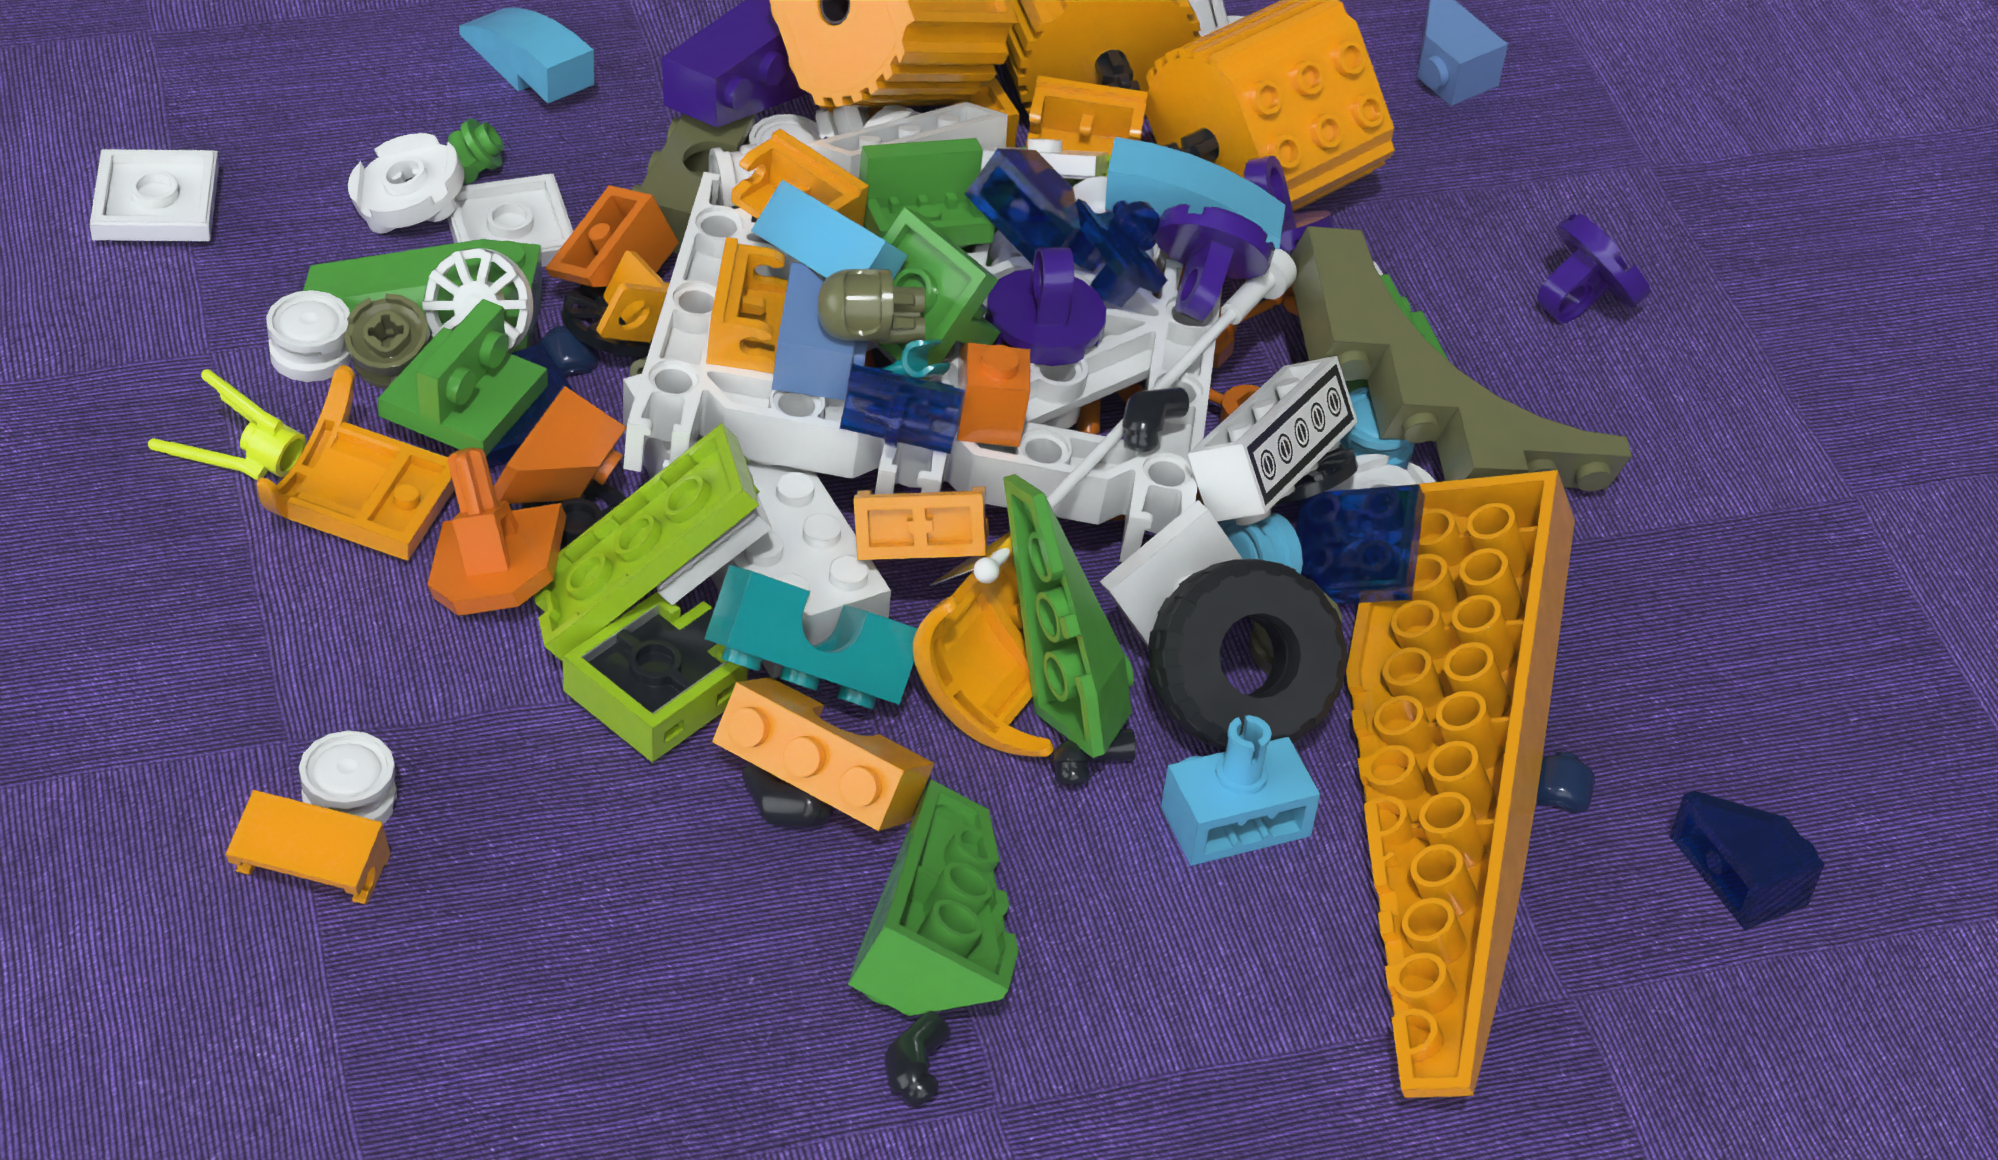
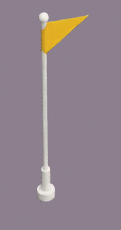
(1271, 285)

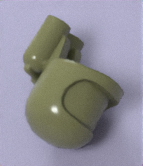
(869, 308)

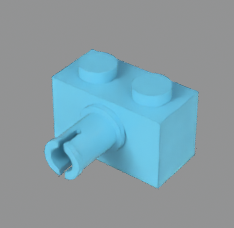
(1240, 797)

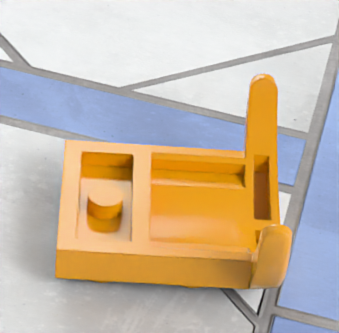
(360, 481)
(977, 662)

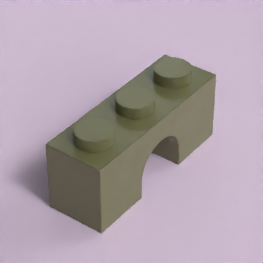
(679, 167)

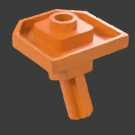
(488, 552)

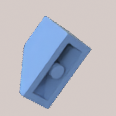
(1458, 53)
(806, 355)

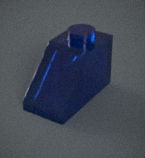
(1026, 200)
(1747, 857)

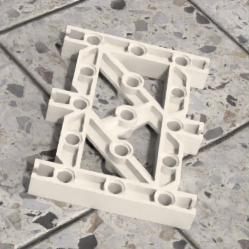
(1140, 341)

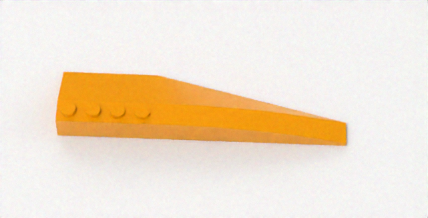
(1452, 756)

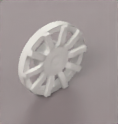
(472, 292)

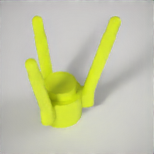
(266, 439)

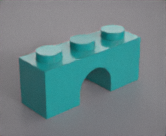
(763, 620)

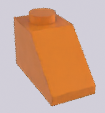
(615, 224)
(994, 394)
(562, 453)

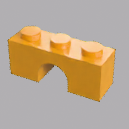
(850, 771)

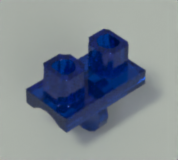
(1122, 242)
(902, 409)

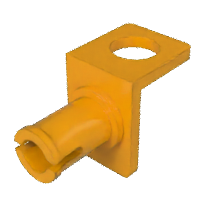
(635, 296)

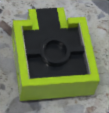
(652, 675)

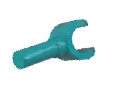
(915, 362)

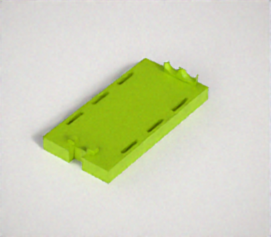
(646, 539)

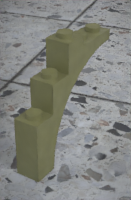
(1420, 392)

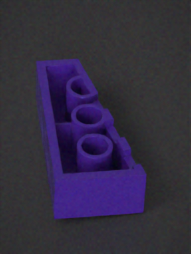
(730, 68)

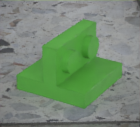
(928, 180)
(952, 285)
(465, 384)

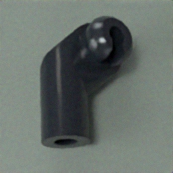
(1146, 415)
(1073, 761)
(782, 802)
(908, 1059)

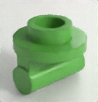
(477, 148)

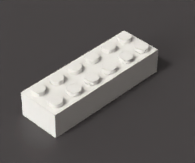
(804, 548)

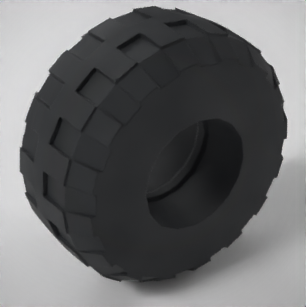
(1304, 639)

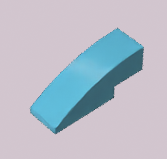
(532, 52)
(1175, 177)
(822, 235)

